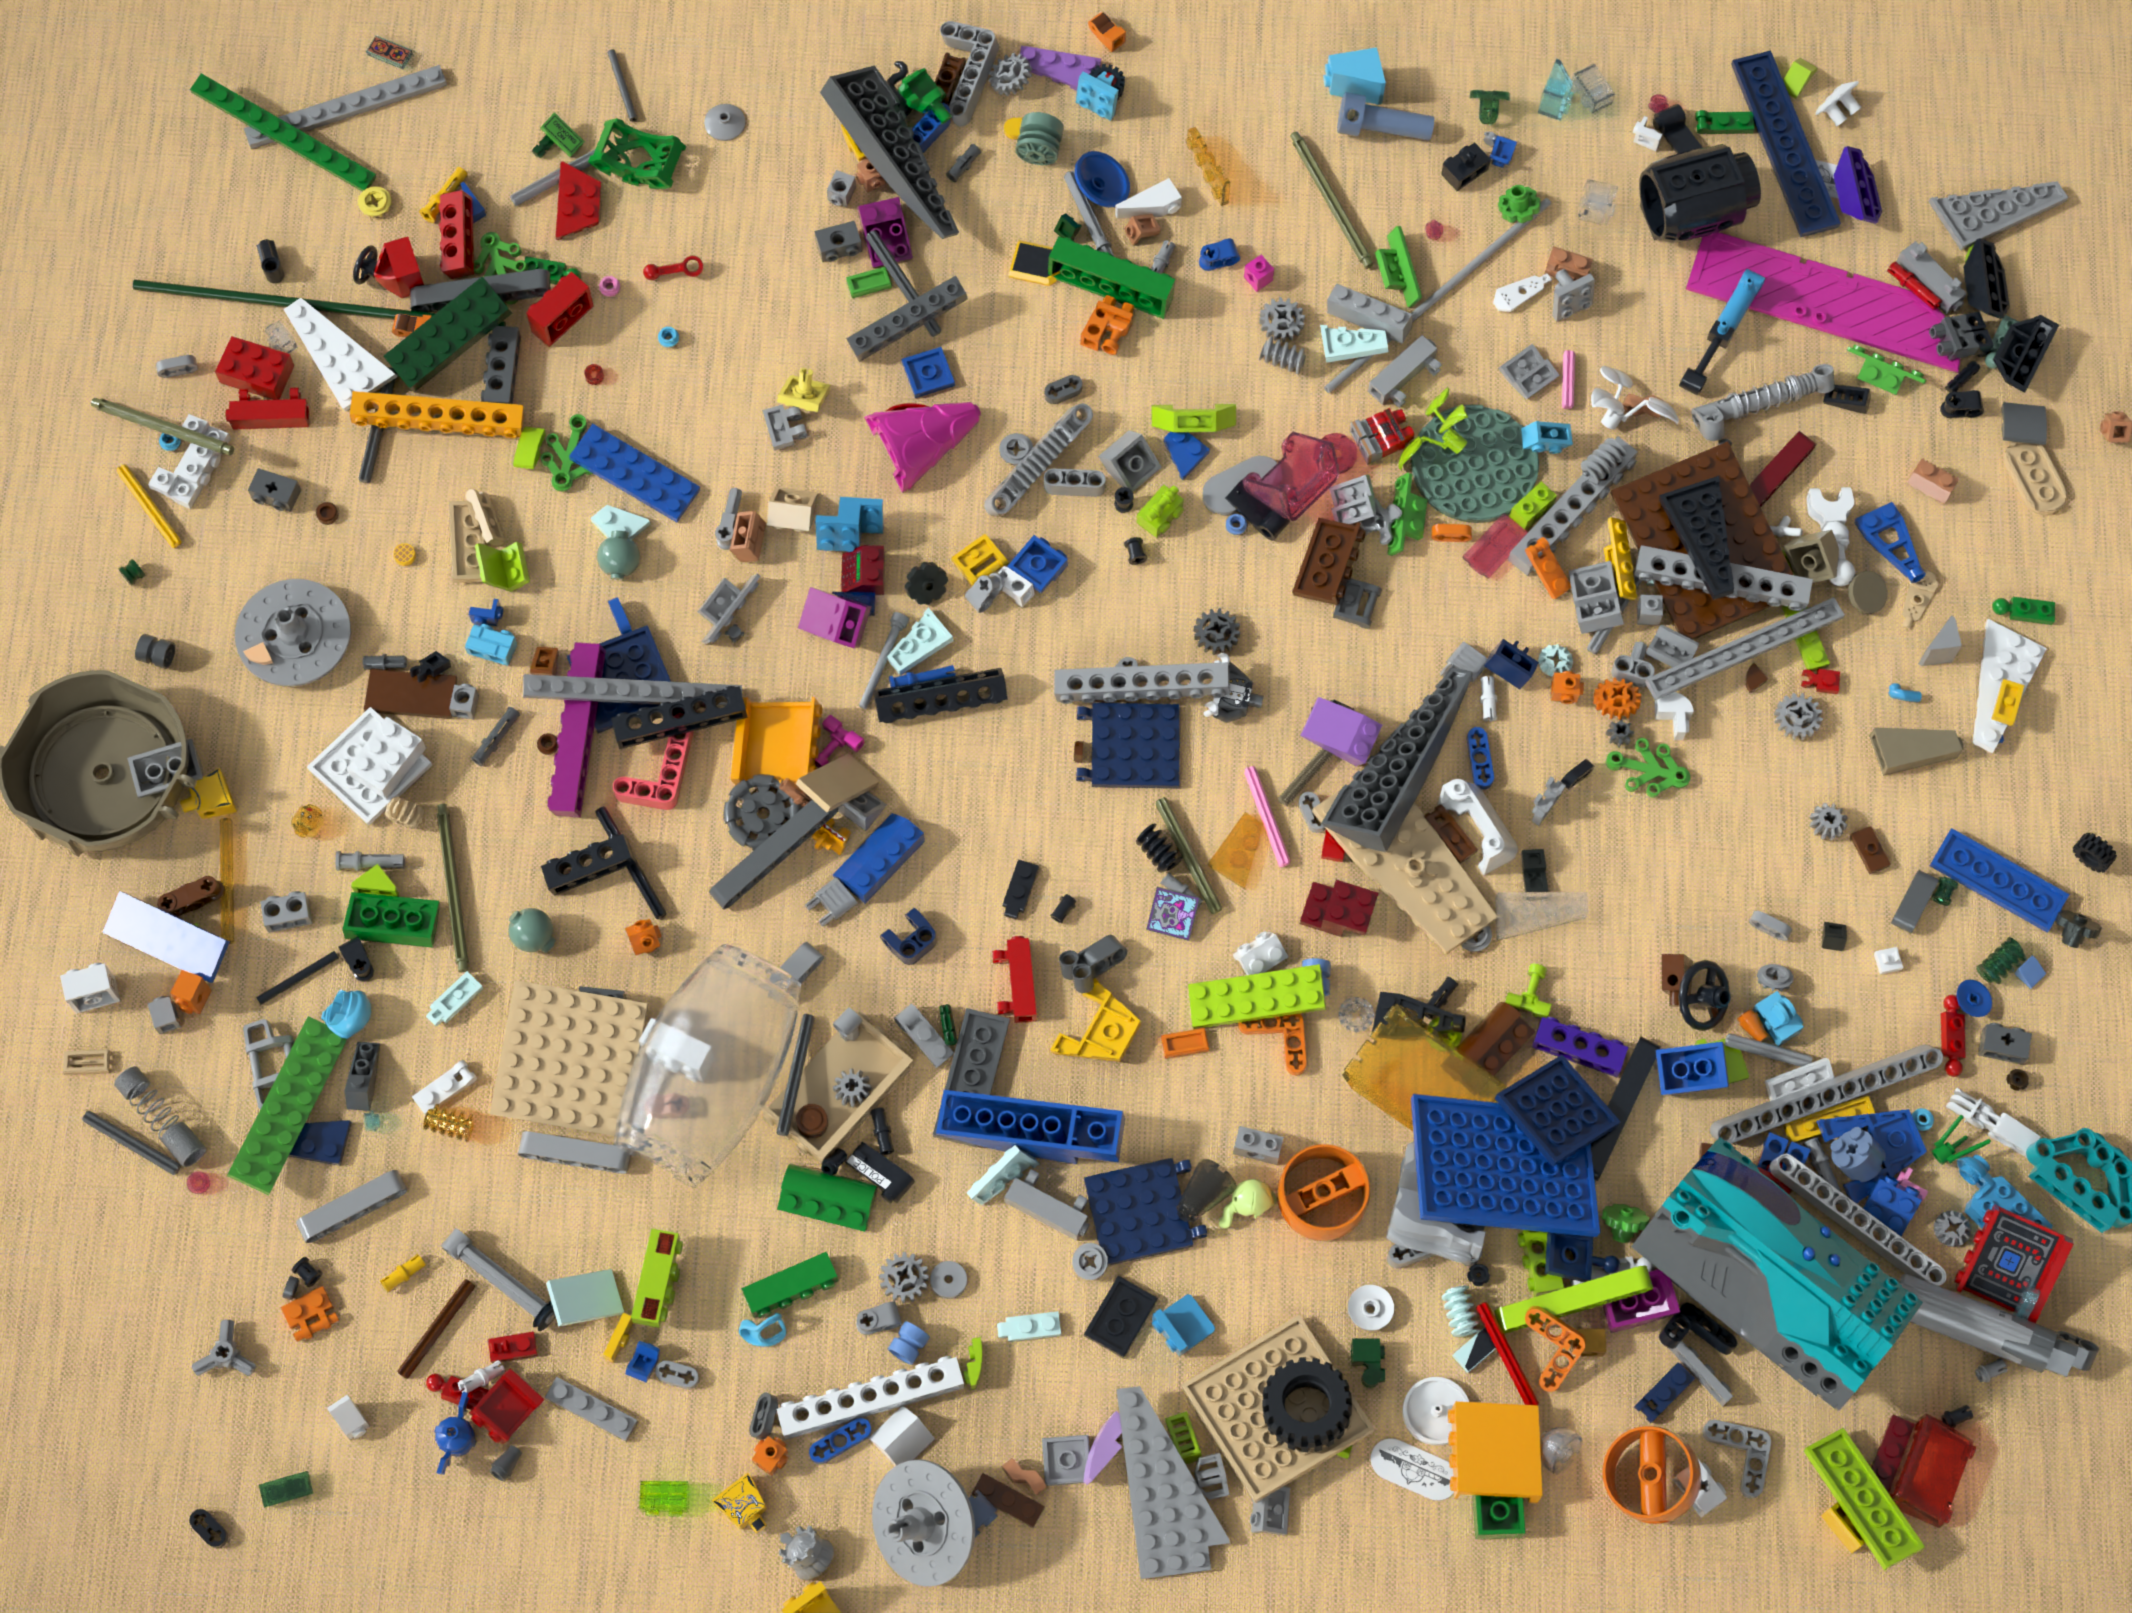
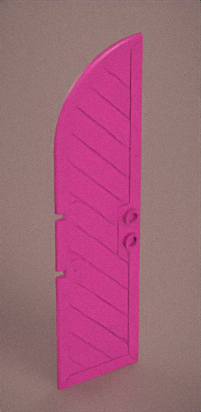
(1821, 297)

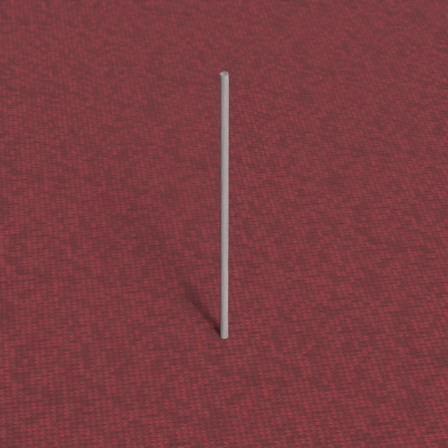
(1441, 292)

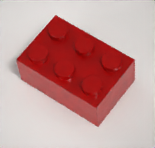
(559, 309)
(254, 368)

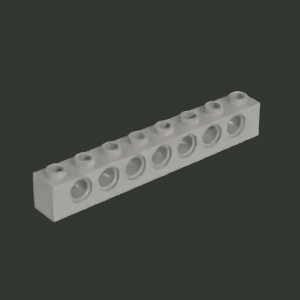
(1573, 517)
(1755, 577)
(1110, 676)

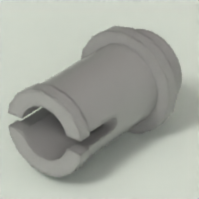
(1986, 1372)

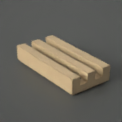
(86, 1070)

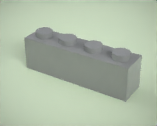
(1369, 313)

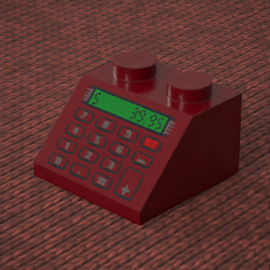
(864, 570)

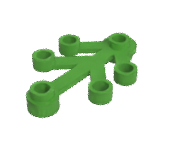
(498, 262)
(565, 473)
(1651, 769)

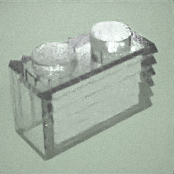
(1592, 88)

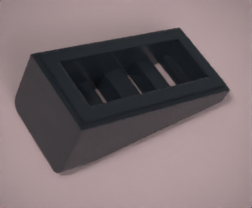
(1855, 405)

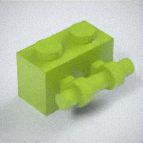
(1161, 510)

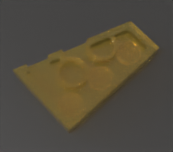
(1238, 850)

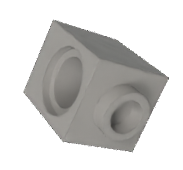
(841, 181)
(1649, 609)
(464, 710)
(164, 1014)

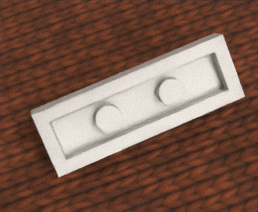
(1799, 1079)

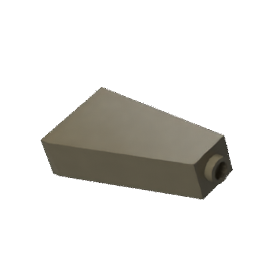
(1912, 748)

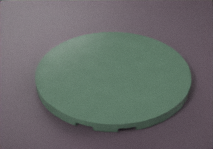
(1485, 475)

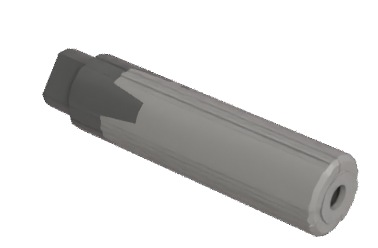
(1998, 1330)

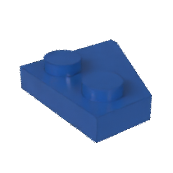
(1185, 451)

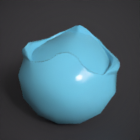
(347, 1013)

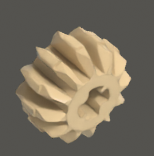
(404, 813)

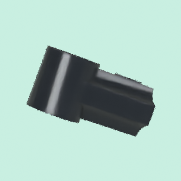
(270, 260)

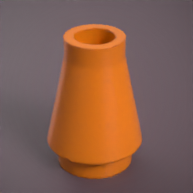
(1752, 1025)

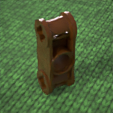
(950, 70)
(191, 896)

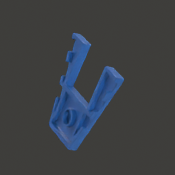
(1895, 1134)

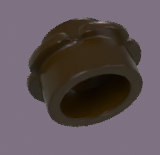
(2023, 1079)

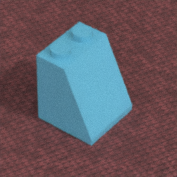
(1356, 73)

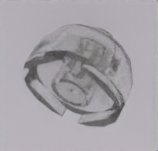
(1558, 1447)

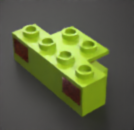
(657, 1278)

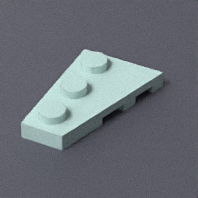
(922, 642)

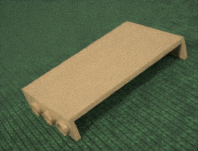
(871, 1053)

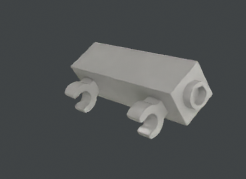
(1930, 274)
(1403, 369)
(1046, 1208)

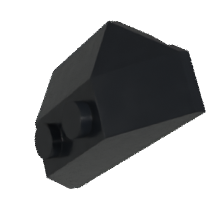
(1986, 280)
(2023, 350)

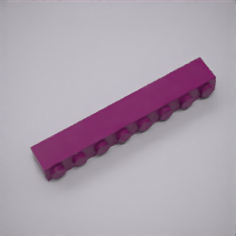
(575, 736)

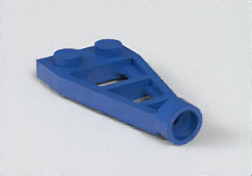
(1883, 519)

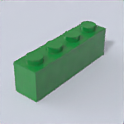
(790, 1285)

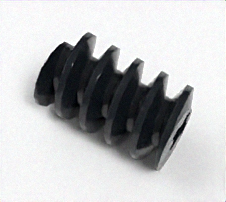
(1157, 849)

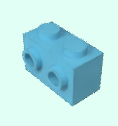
(1546, 437)

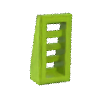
(1188, 1452)

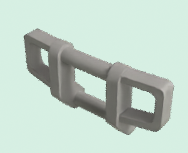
(253, 1049)

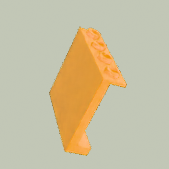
(776, 740)
(1495, 1450)

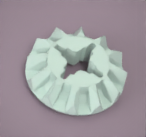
(1547, 664)

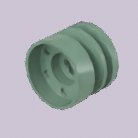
(1039, 138)

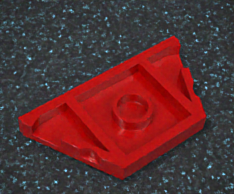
(577, 201)

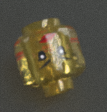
(307, 821)

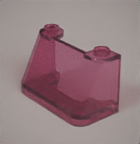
(1298, 478)

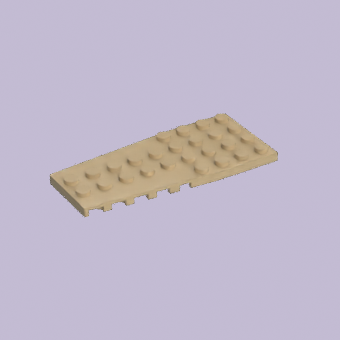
(1439, 900)

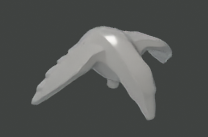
(1382, 521)

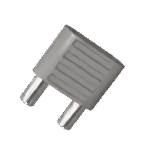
(1466, 658)
(834, 898)

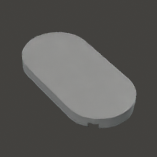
(1221, 484)

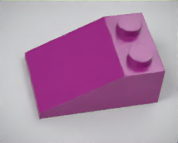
(1644, 1307)

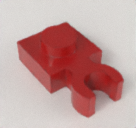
(1825, 680)

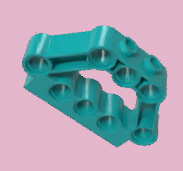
(2082, 1204)

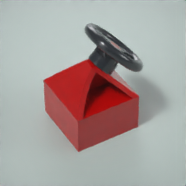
(394, 270)

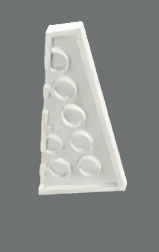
(338, 357)
(2004, 657)

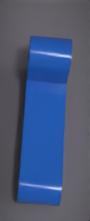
(929, 121)

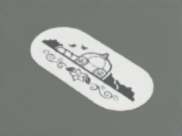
(1412, 1468)

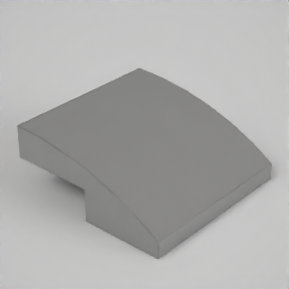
(1528, 371)
(1353, 500)

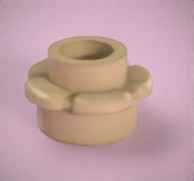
(1418, 863)

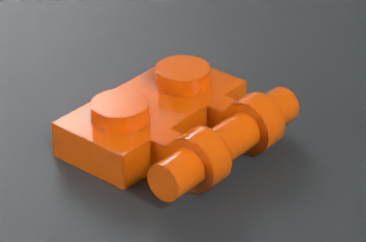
(306, 1308)

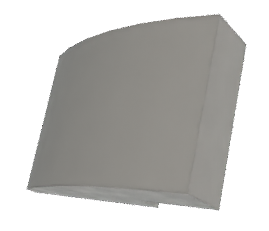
(1596, 597)

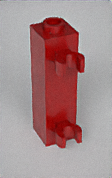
(268, 413)
(1021, 980)

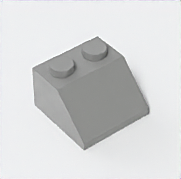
(1130, 460)

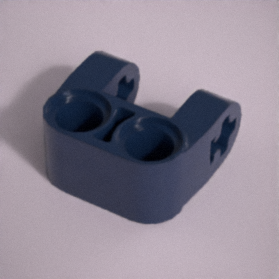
(913, 941)

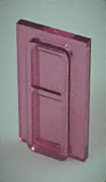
(1494, 546)

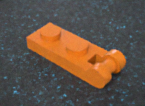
(1548, 568)

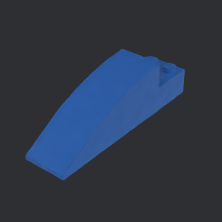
(1037, 1127)

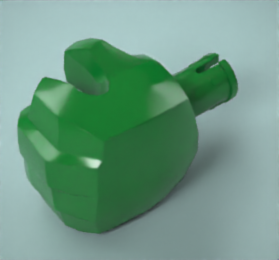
(924, 94)

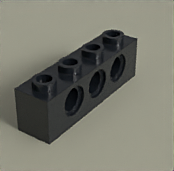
(579, 875)

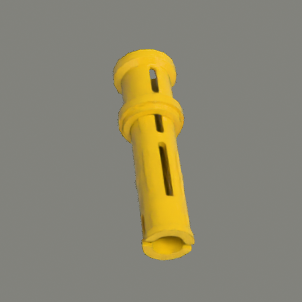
(427, 212)

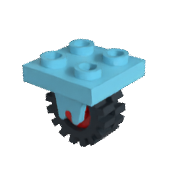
(1101, 90)

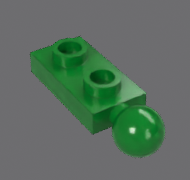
(556, 269)
(2026, 610)

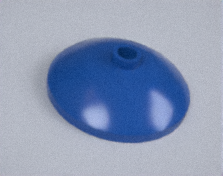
(1102, 179)

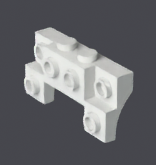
(194, 468)

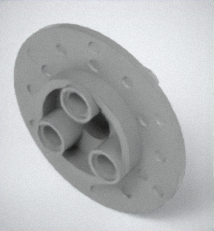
(277, 613)
(923, 1522)

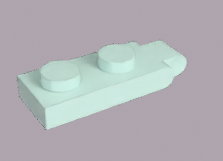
(454, 999)
(1030, 1327)

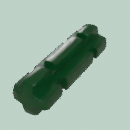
(545, 144)
(948, 1025)

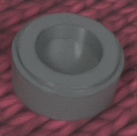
(291, 1288)

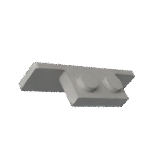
(722, 604)

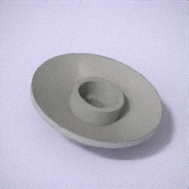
(724, 129)

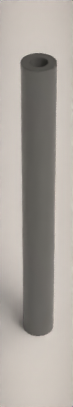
(622, 85)

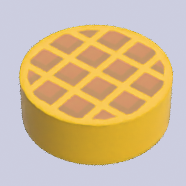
(404, 554)

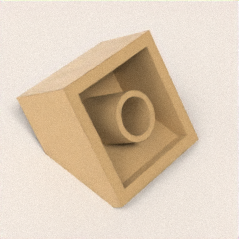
(791, 509)

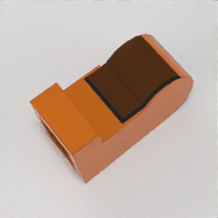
(1107, 31)
(406, 324)

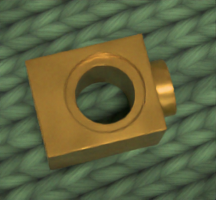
(1595, 1342)

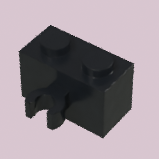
(1465, 166)

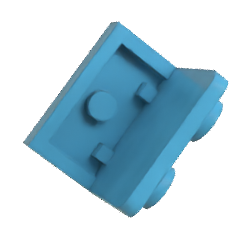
(1183, 1324)

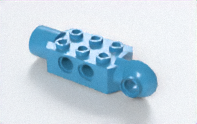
(1993, 1191)

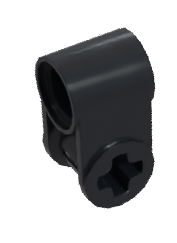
(1963, 404)
(356, 957)

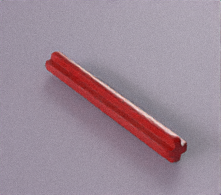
(1506, 1354)

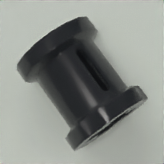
(1123, 505)
(1135, 550)
(307, 1271)

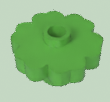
(1519, 204)
(1624, 1221)

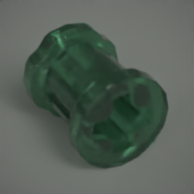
(1944, 884)

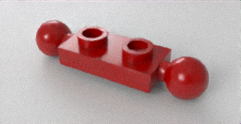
(1953, 1036)
(451, 1391)

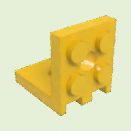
(813, 1600)

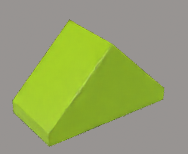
(1798, 76)
(375, 882)

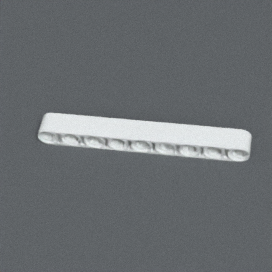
(1846, 1220)

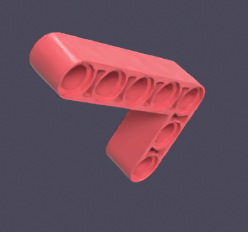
(663, 786)

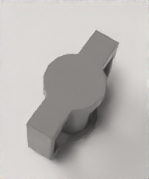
(1220, 1478)

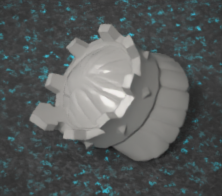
(806, 1552)

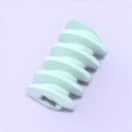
(1459, 1311)

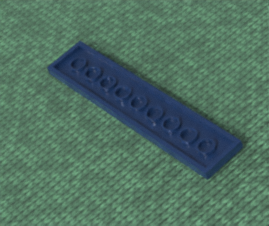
(1785, 144)

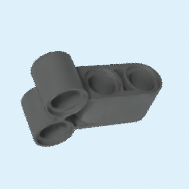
(1091, 962)

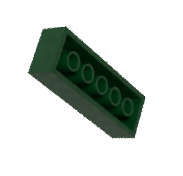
(448, 334)

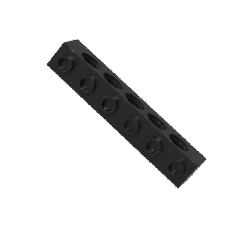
(947, 686)
(672, 726)

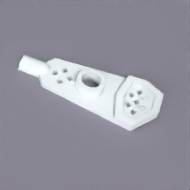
(1512, 293)

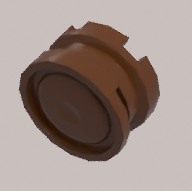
(812, 1121)

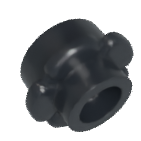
(1478, 1268)

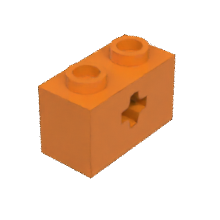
(190, 992)

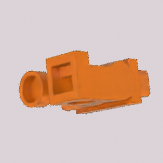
(1107, 318)

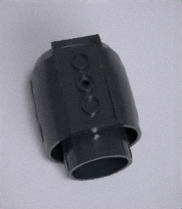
(1698, 193)

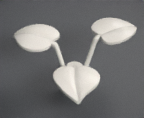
(1615, 408)

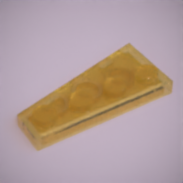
(1211, 173)

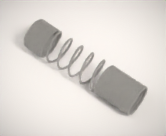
(179, 1137)

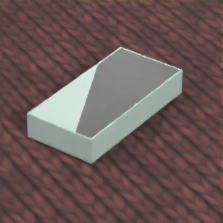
(1474, 1350)

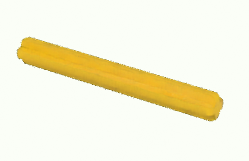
(149, 506)

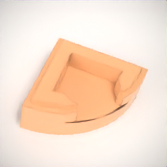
(258, 654)

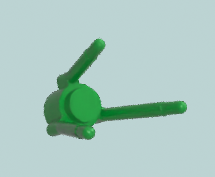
(1944, 1152)

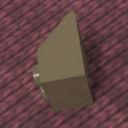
(1814, 556)

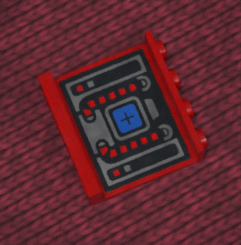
(2012, 1256)

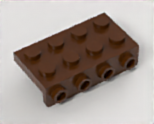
(1329, 561)

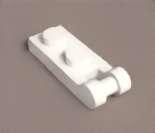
(444, 1087)

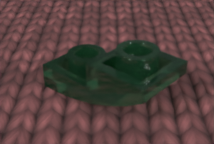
(286, 1489)

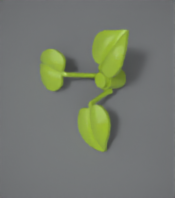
(1451, 437)

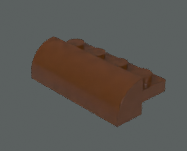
(1497, 1038)

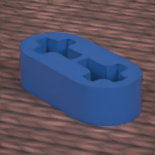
(619, 616)

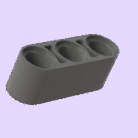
(1914, 901)

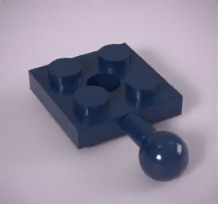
(1582, 1250)

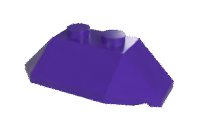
(1857, 186)

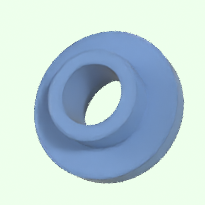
(1236, 518)

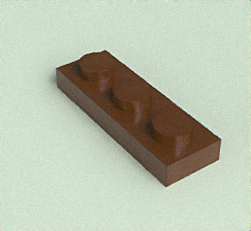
(1009, 1500)

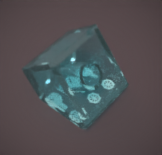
(1557, 93)

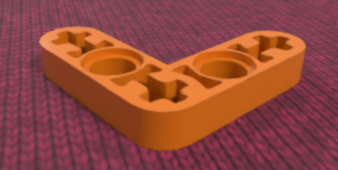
(1288, 1032)
(1561, 1340)

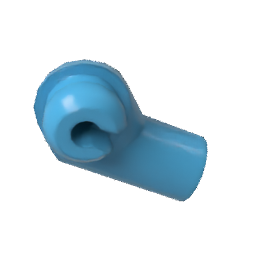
(1905, 695)

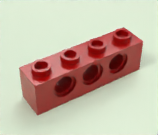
(456, 234)

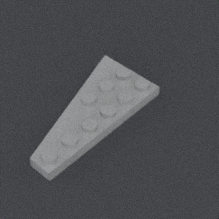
(1993, 211)

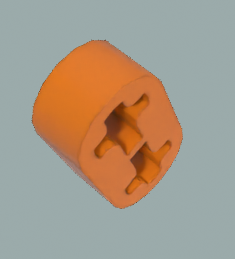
(1451, 532)

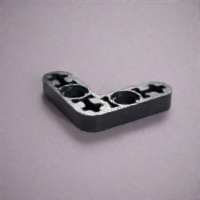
(1694, 1319)

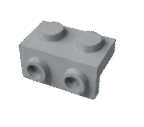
(1671, 647)

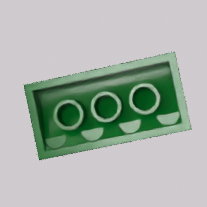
(391, 919)

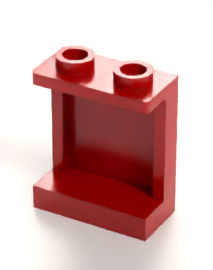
(518, 1403)

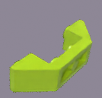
(1194, 419)

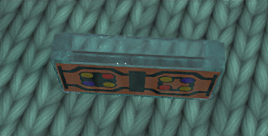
(389, 52)

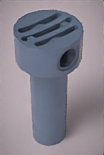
(1381, 119)

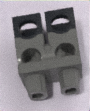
(1961, 337)

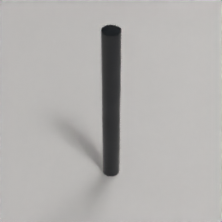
(297, 977)

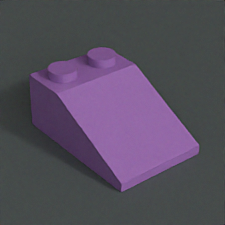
(1341, 731)

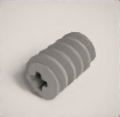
(1283, 355)
(1602, 459)

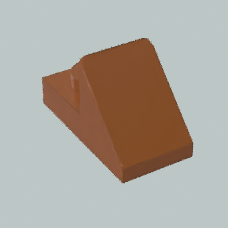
(544, 661)

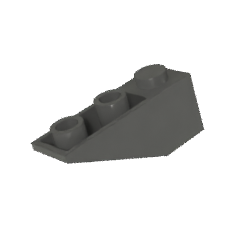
(362, 1076)

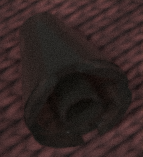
(1205, 1190)

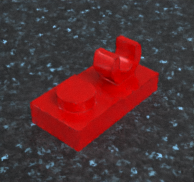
(512, 1347)

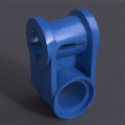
(1220, 254)

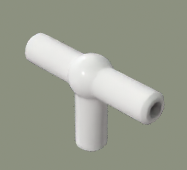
(1784, 530)

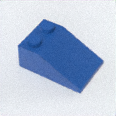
(1692, 1068)

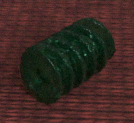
(2001, 960)

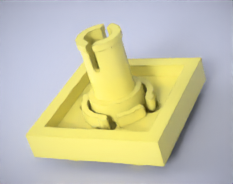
(804, 391)

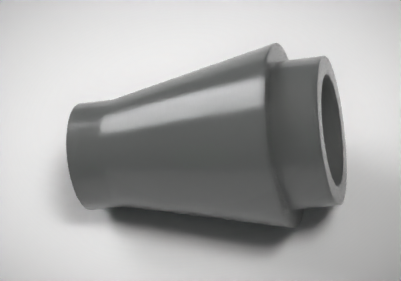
(505, 1464)

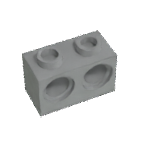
(286, 918)

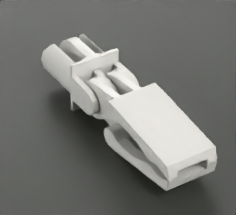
(2005, 1128)

